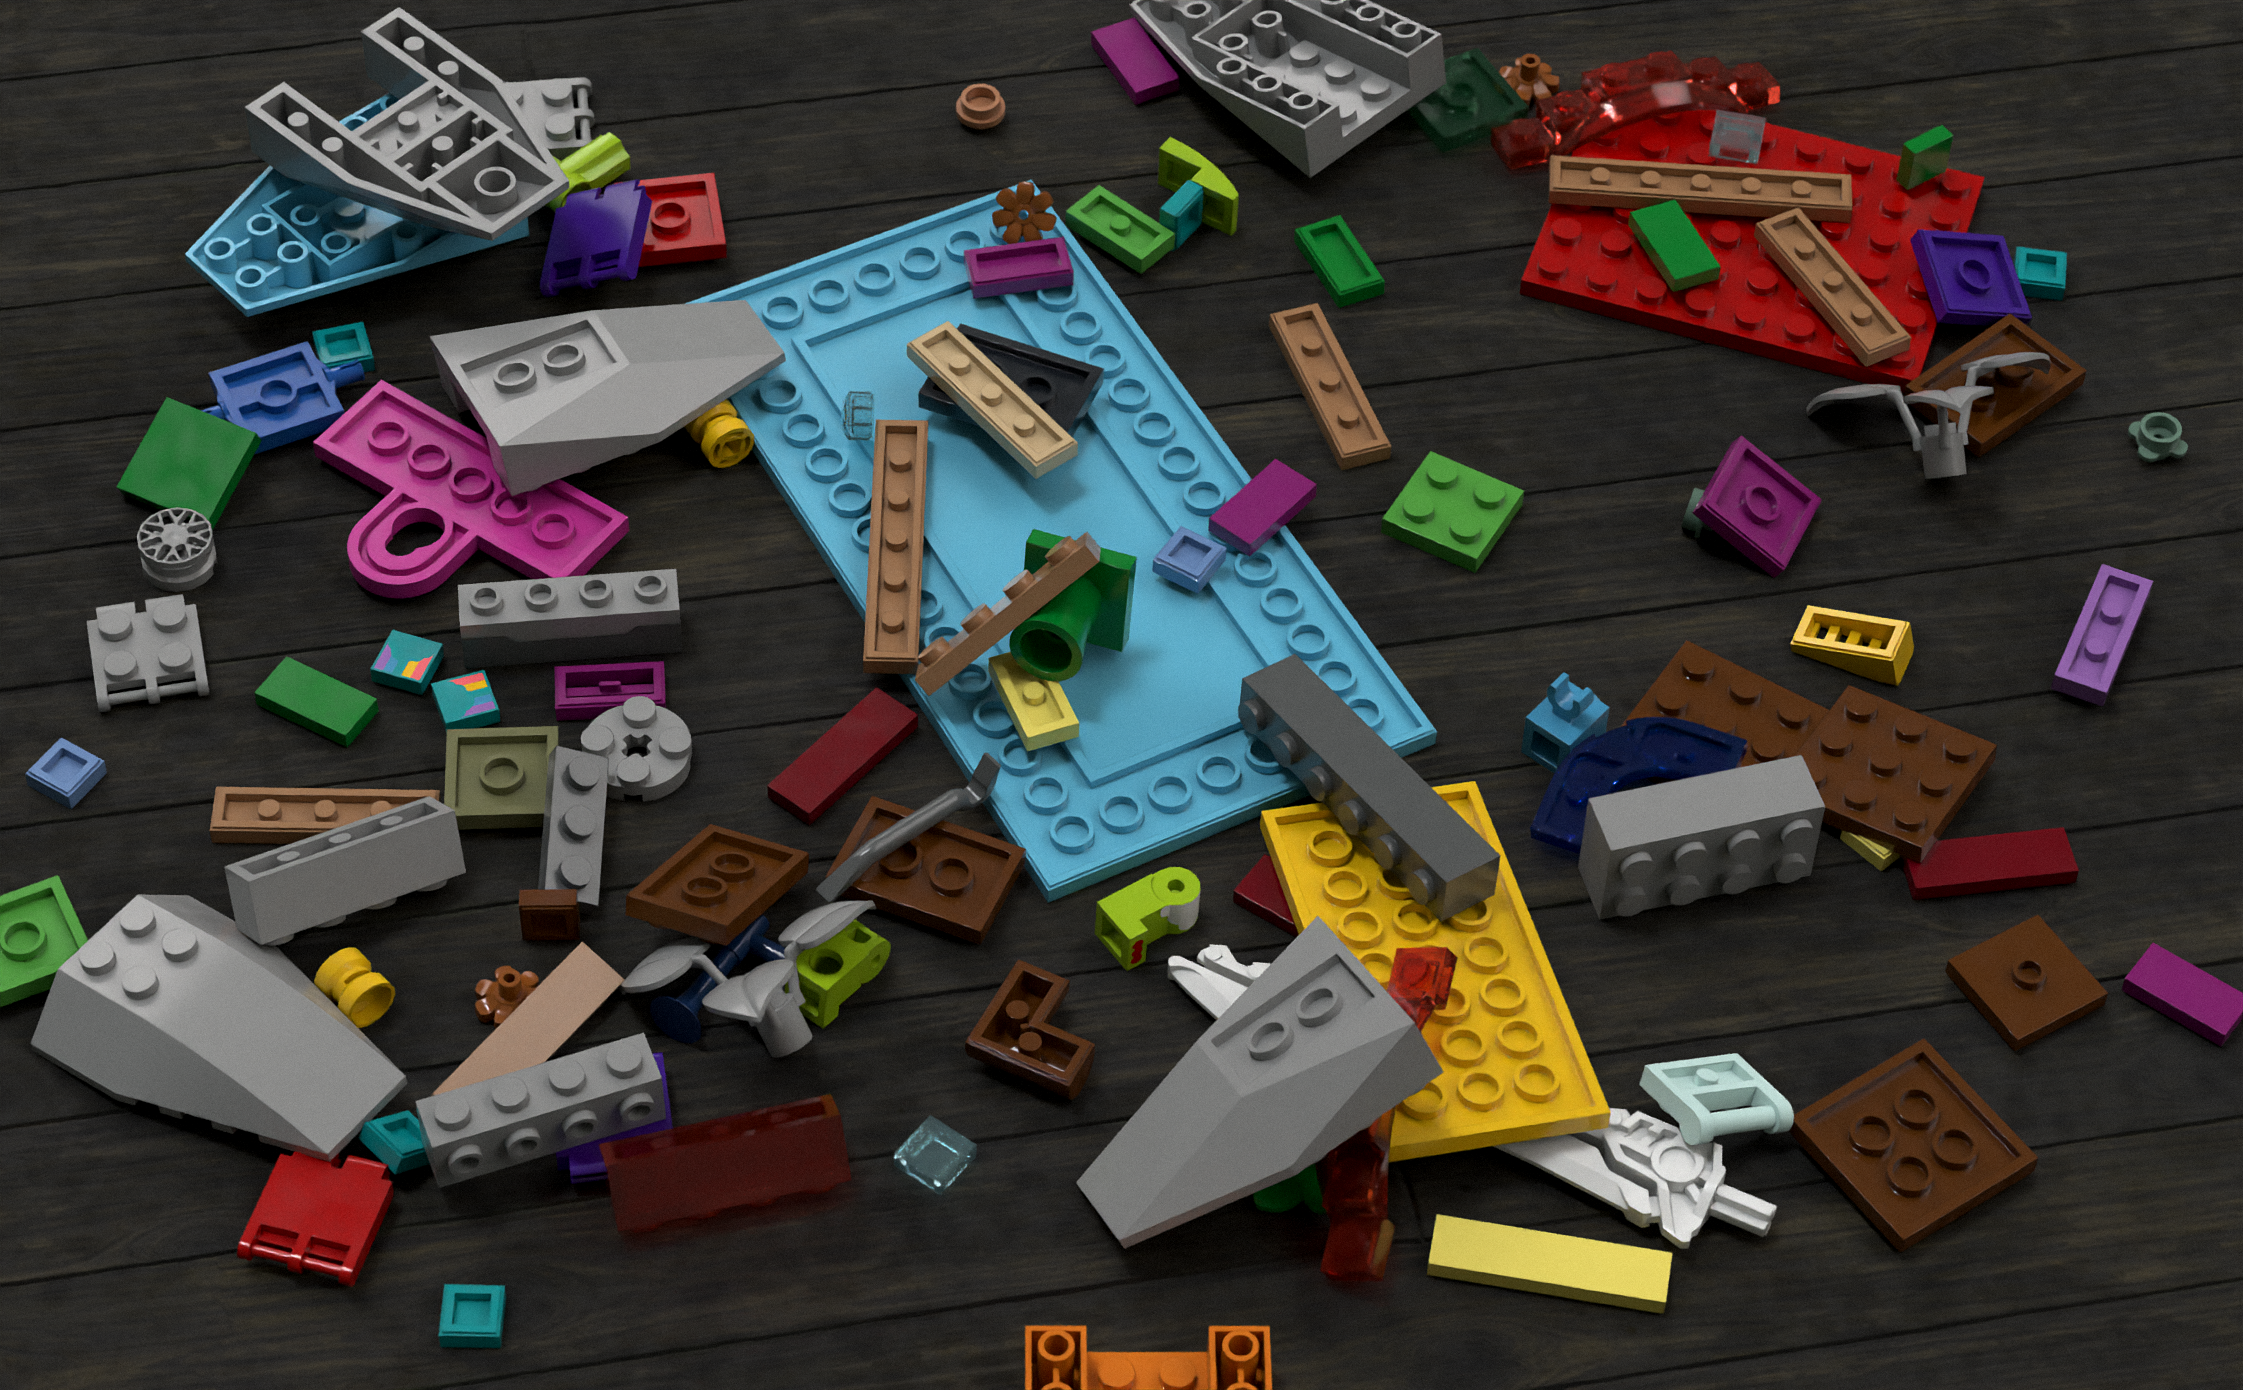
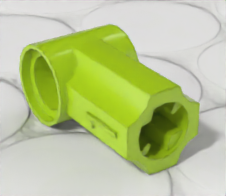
(592, 167)

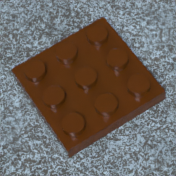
(1733, 701)
(1892, 771)
(1912, 1145)

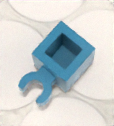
(1562, 722)

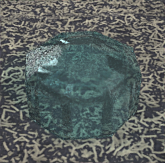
(858, 415)

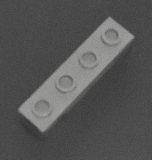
(569, 618)

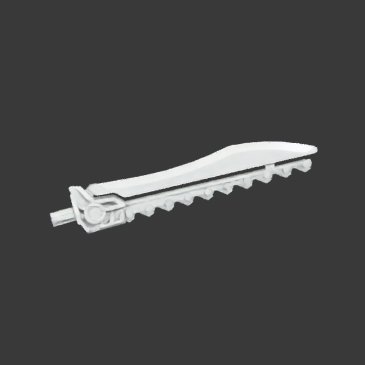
(1630, 1165)

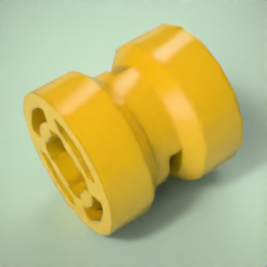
(722, 435)
(359, 992)

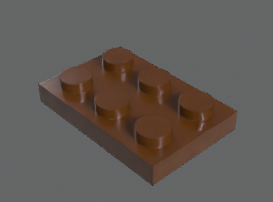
(2018, 390)
(938, 879)
(717, 884)

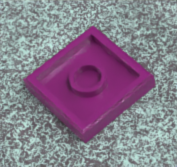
(1757, 506)

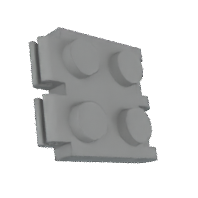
(551, 112)
(146, 651)

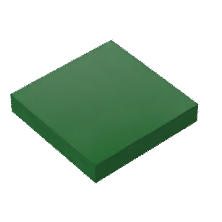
(189, 461)

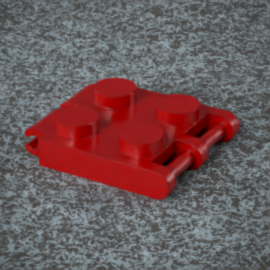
(319, 1215)

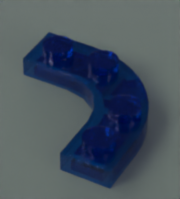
(1629, 753)

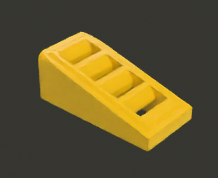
(1881, 661)

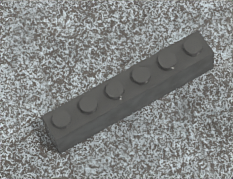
(1368, 787)

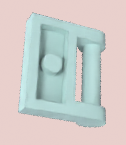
(1714, 1083)

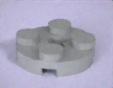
(647, 726)

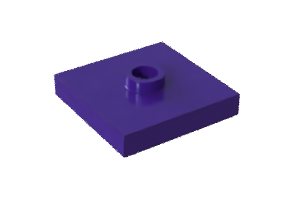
(1969, 277)

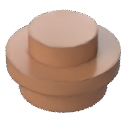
(980, 106)

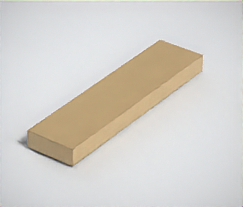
(992, 399)

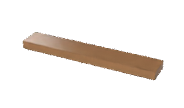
(1699, 188)
(896, 547)

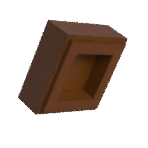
(549, 914)

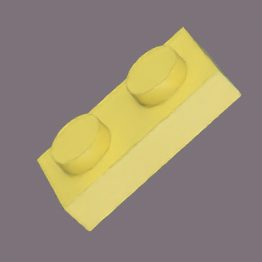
(1034, 704)

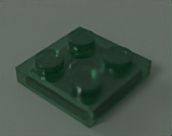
(1468, 102)

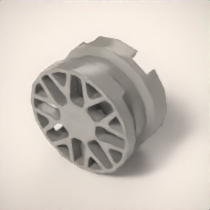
(177, 553)

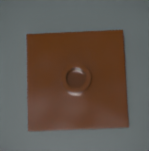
(2026, 982)

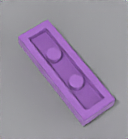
(2102, 635)

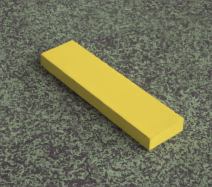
(1550, 1263)

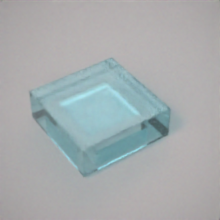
(1737, 136)
(935, 1154)

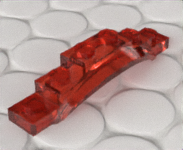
(1627, 95)
(1356, 1171)

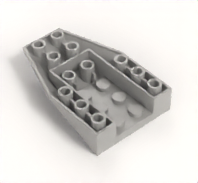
(1301, 70)
(598, 381)
(1262, 1091)

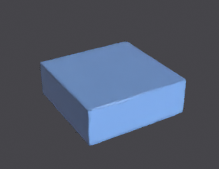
(1189, 559)
(66, 773)

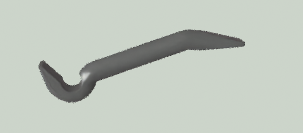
(913, 825)

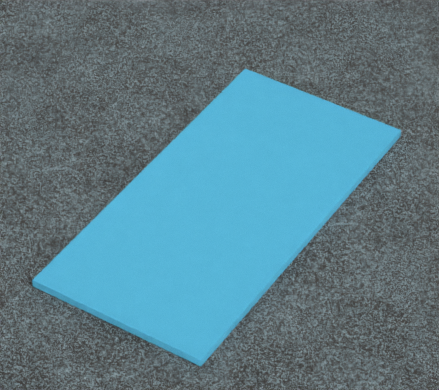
(1160, 720)

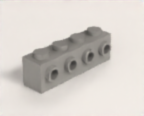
(345, 871)
(541, 1110)

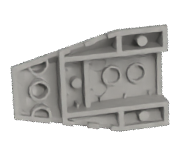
(213, 1028)

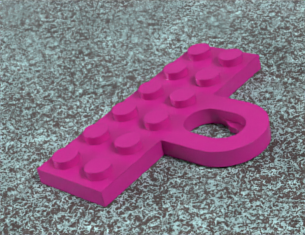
(446, 477)

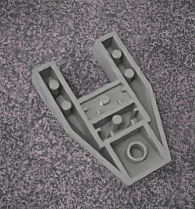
(441, 156)

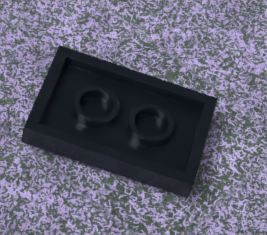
(1052, 381)

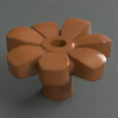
(1531, 78)
(1015, 215)
(502, 997)

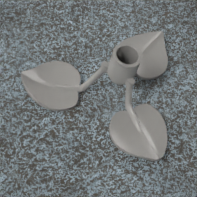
(1942, 443)
(757, 994)

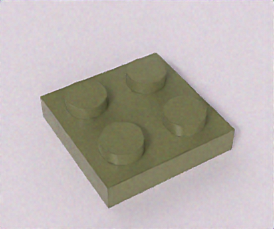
(498, 775)

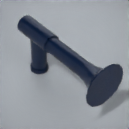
(679, 1015)

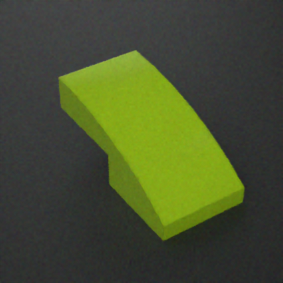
(1220, 197)

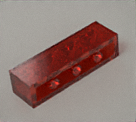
(725, 1163)

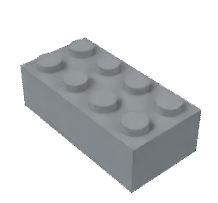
(1700, 837)

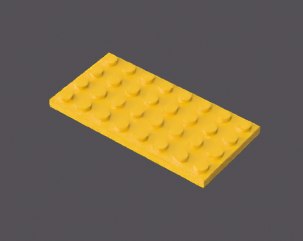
(1506, 1030)

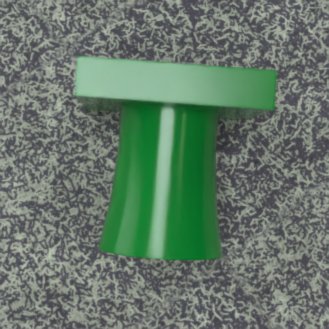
(1088, 611)

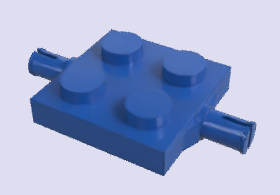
(282, 394)

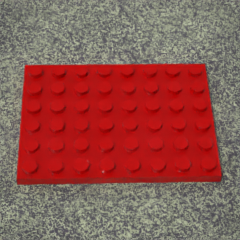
(1599, 266)

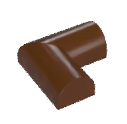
(1018, 1037)

